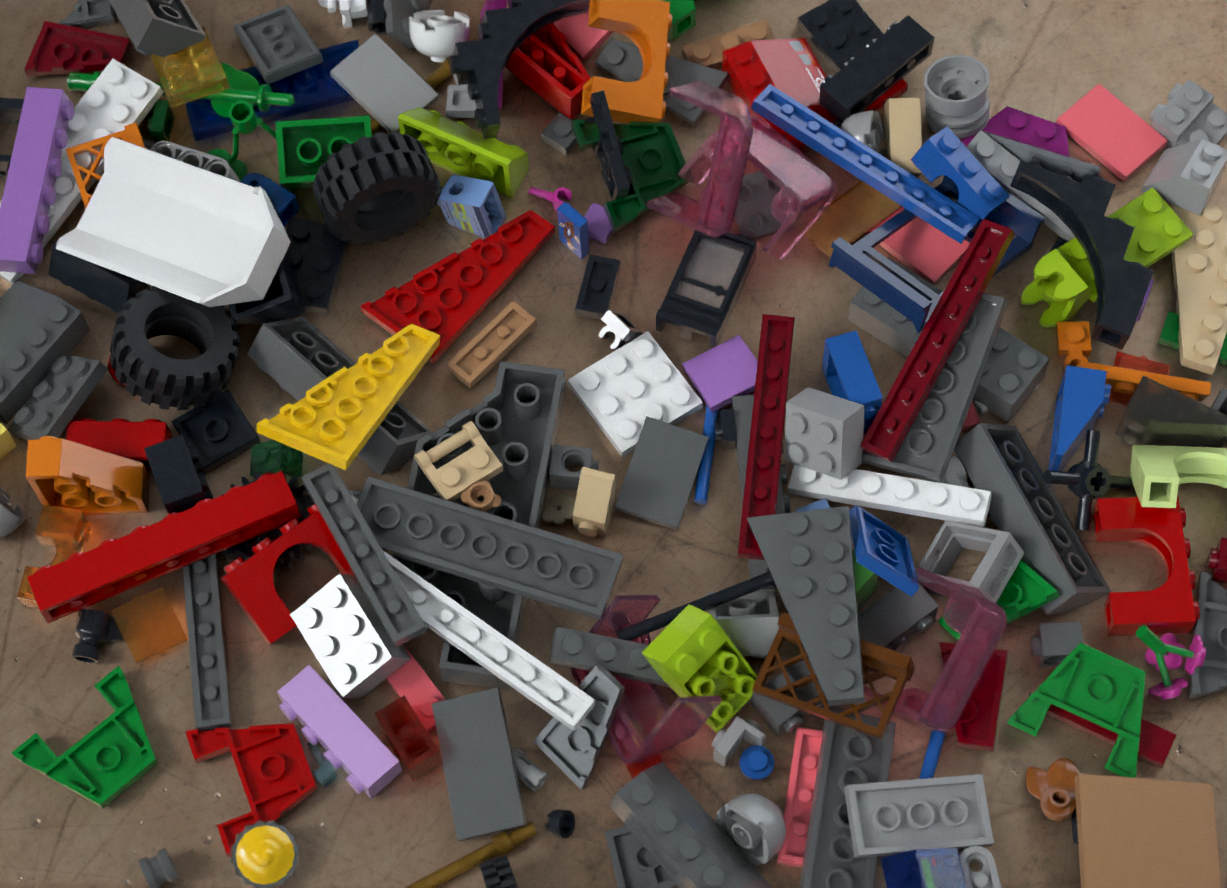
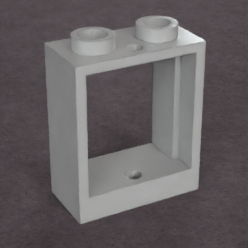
(994, 570)

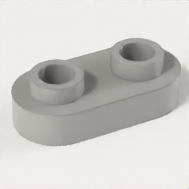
(985, 878)

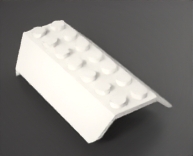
(179, 228)

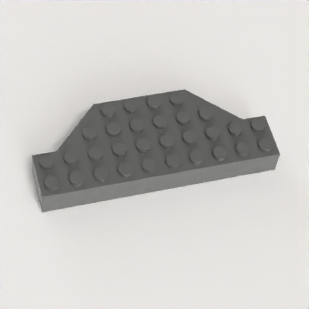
(520, 428)

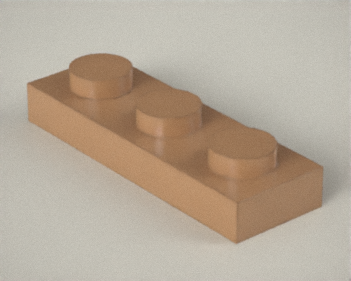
(710, 50)
(491, 344)

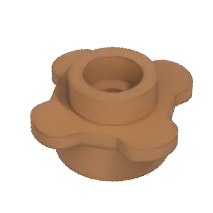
(481, 489)

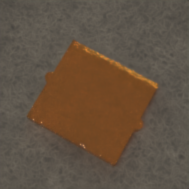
(149, 625)

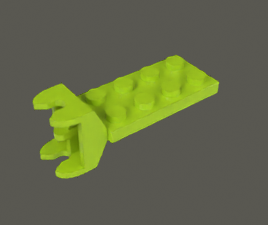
(1065, 276)

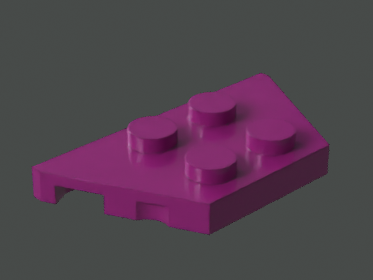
(1027, 129)

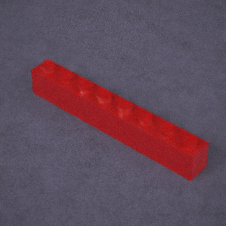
(163, 546)

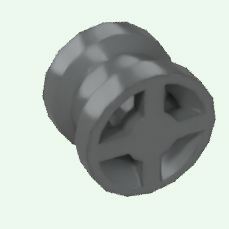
(159, 869)

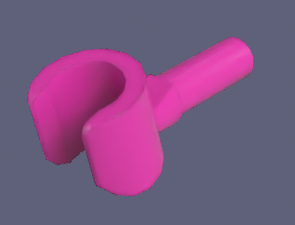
(553, 197)

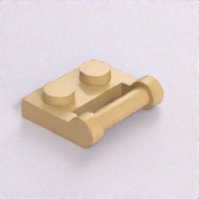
(463, 471)

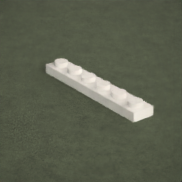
(895, 494)

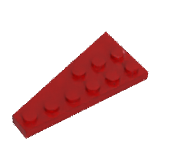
(462, 284)

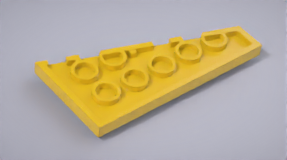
(351, 404)

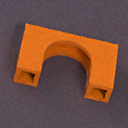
(648, 27)

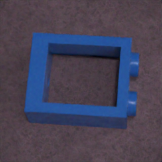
(851, 375)

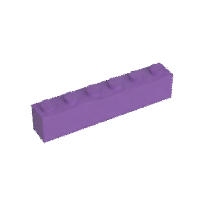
(32, 178)

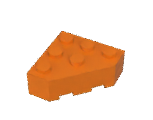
(86, 478)

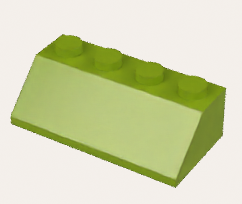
(465, 150)

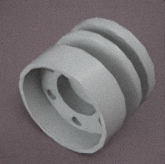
(957, 95)

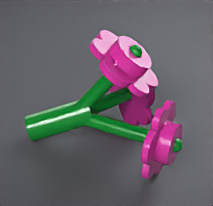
(1166, 654)

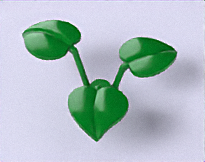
(241, 115)

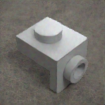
(728, 740)

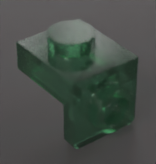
(275, 457)

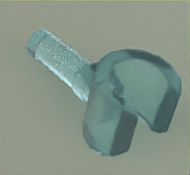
(324, 773)

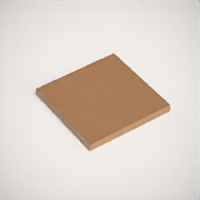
(1146, 833)

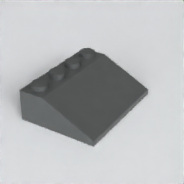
(32, 336)

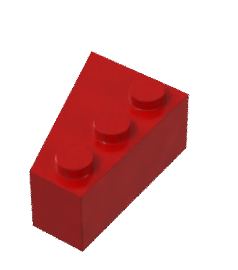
(551, 70)

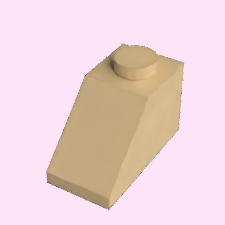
(594, 502)

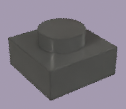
(560, 134)

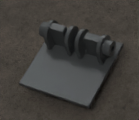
(754, 206)

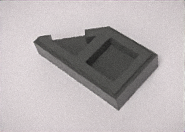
(90, 14)

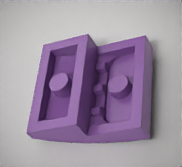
(723, 372)

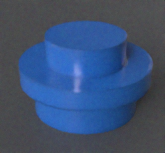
(756, 762)

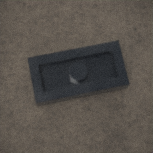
(597, 286)

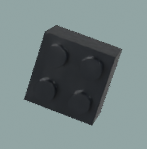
(178, 474)

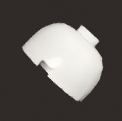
(437, 33)

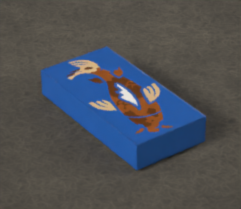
(573, 230)

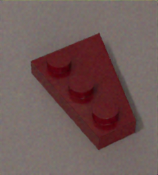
(74, 49)
(980, 717)

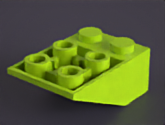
(702, 661)

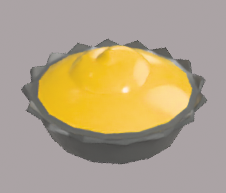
(265, 854)

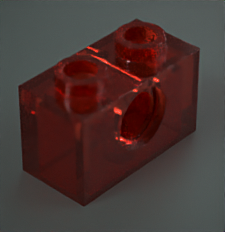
(408, 738)

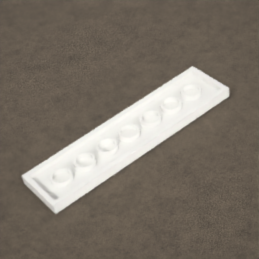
(110, 103)

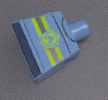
(472, 205)

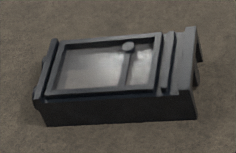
(707, 285)

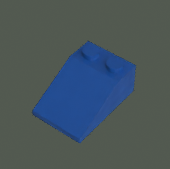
(1078, 405)

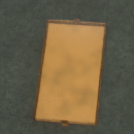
(850, 216)

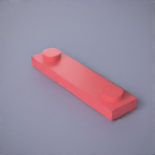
(418, 689)

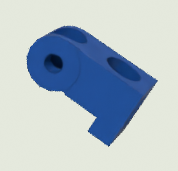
(285, 200)

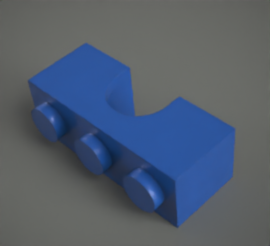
(949, 157)

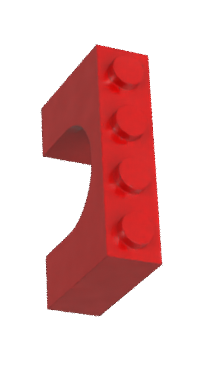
(253, 579)
(1168, 606)

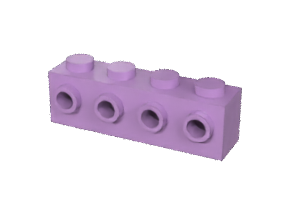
(339, 731)

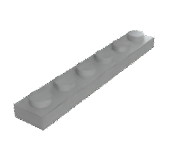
(1002, 167)

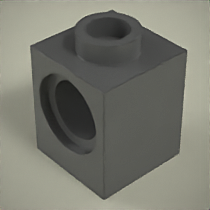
(562, 459)
(1055, 642)

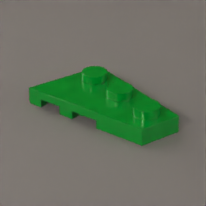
(1020, 596)

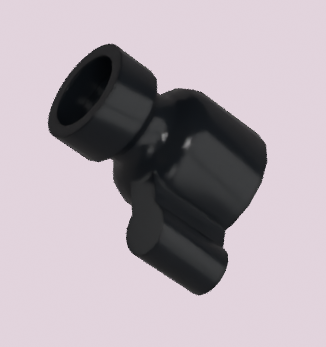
(92, 629)

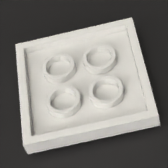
(632, 385)

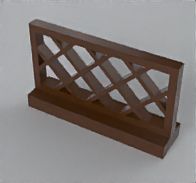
(874, 658)

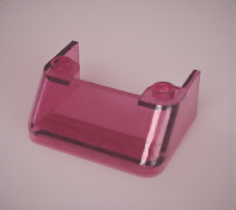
(803, 184)
(719, 198)
(981, 630)
(643, 719)

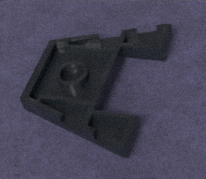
(609, 149)

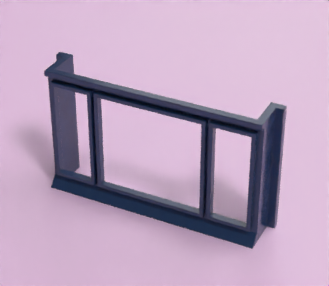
(902, 289)

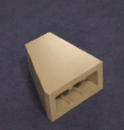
(902, 131)

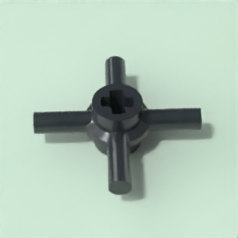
(1087, 480)

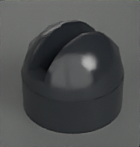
(560, 823)

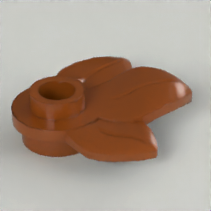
(1054, 785)

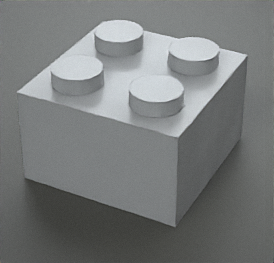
(824, 433)

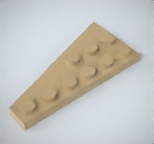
(1201, 287)

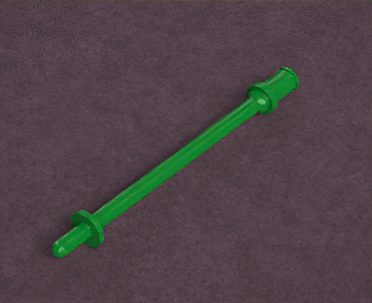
(263, 97)

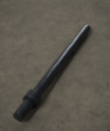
(704, 603)

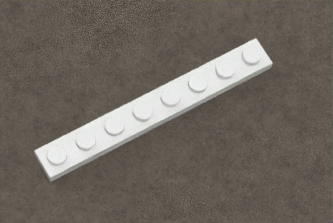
(494, 650)

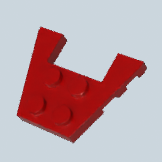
(269, 768)

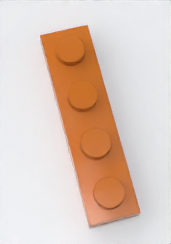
(1127, 380)

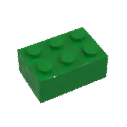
(309, 143)

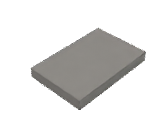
(383, 83)

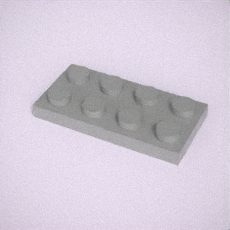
(918, 815)

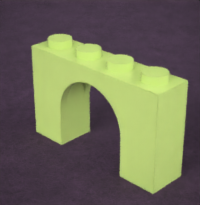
(1160, 470)

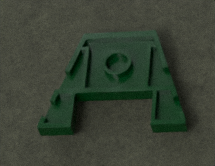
(653, 161)

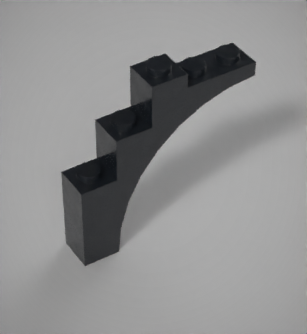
(500, 35)
(1082, 208)

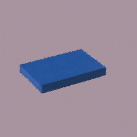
(883, 550)

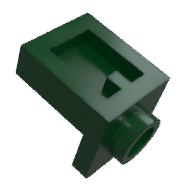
(160, 121)

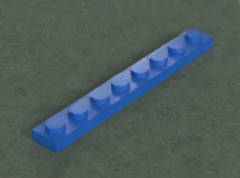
(865, 163)

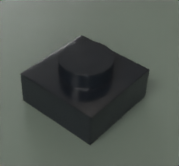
(725, 429)

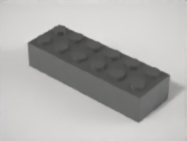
(1009, 373)

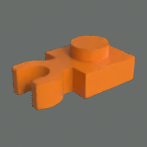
(1073, 341)

